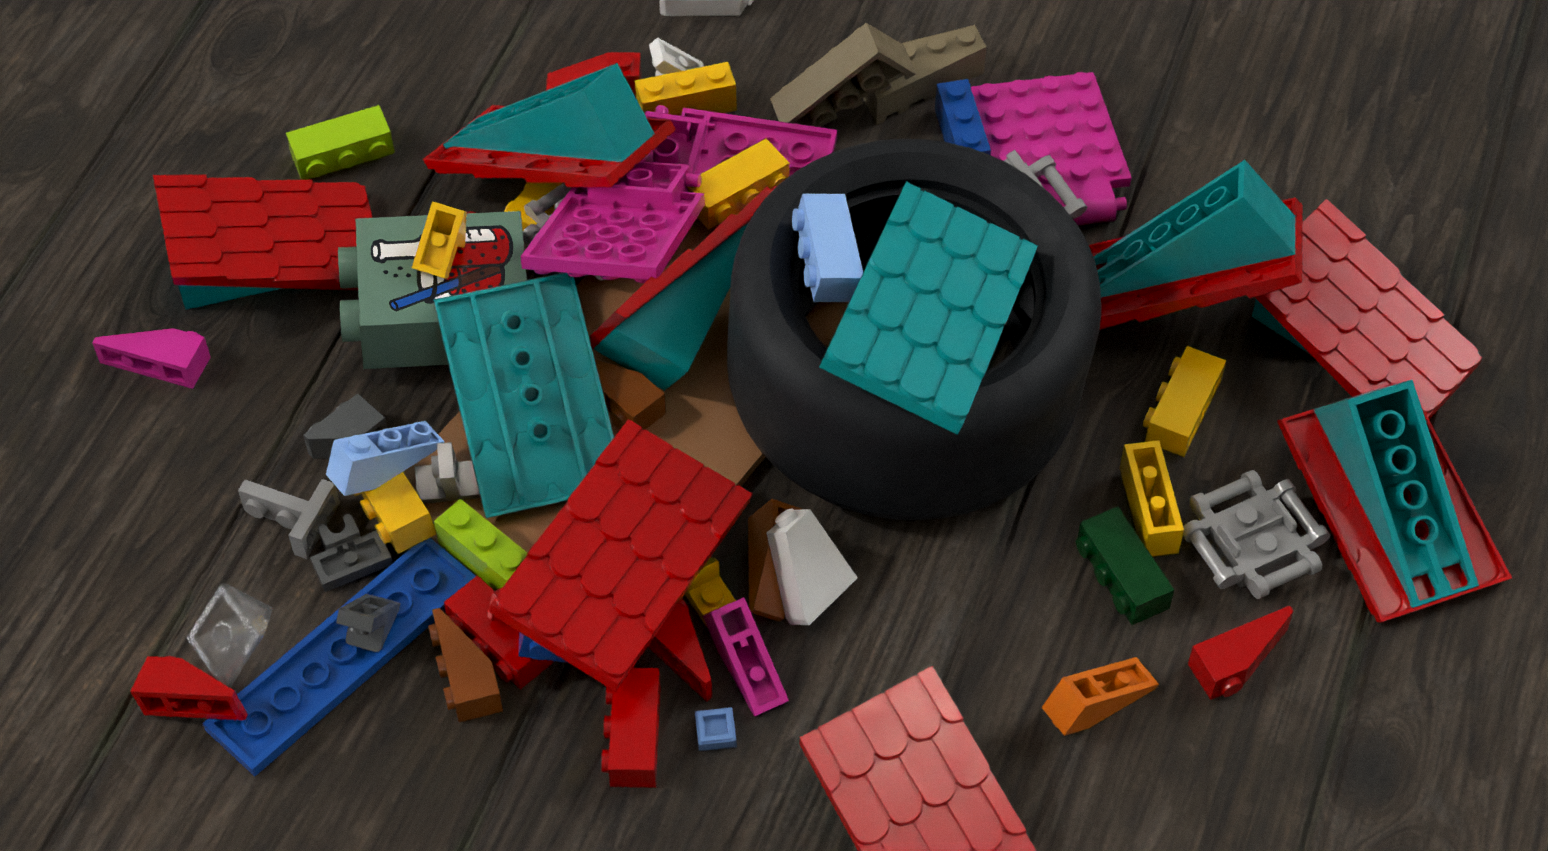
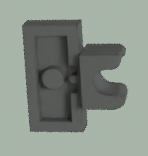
(348, 555)

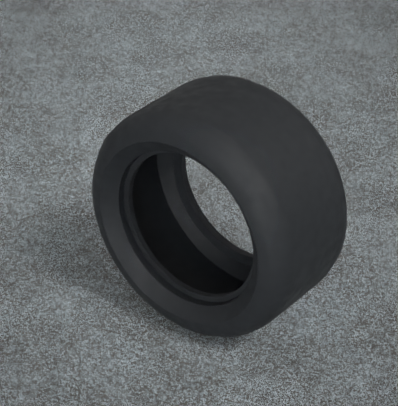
(858, 445)

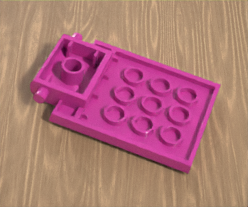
(1061, 120)
(713, 137)
(619, 228)

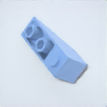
(376, 457)

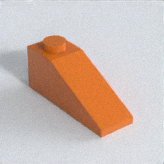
(1096, 694)

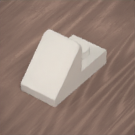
(671, 59)

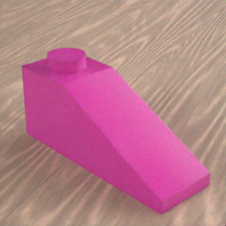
(159, 354)
(746, 656)

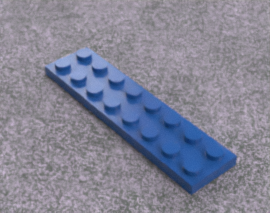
(326, 669)

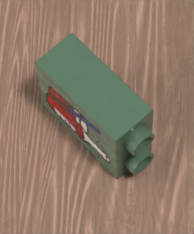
(396, 302)

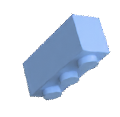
(827, 247)

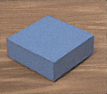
(715, 729)

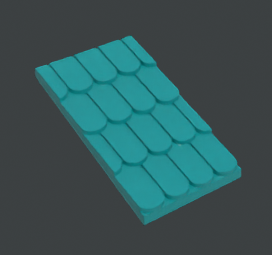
(930, 308)
(525, 390)

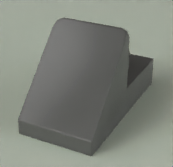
(368, 621)

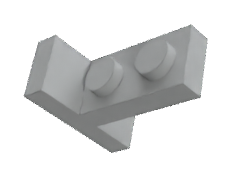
(446, 477)
(292, 512)

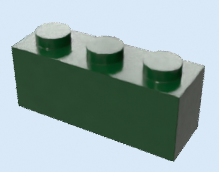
(1124, 566)

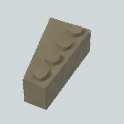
(936, 60)
(843, 77)

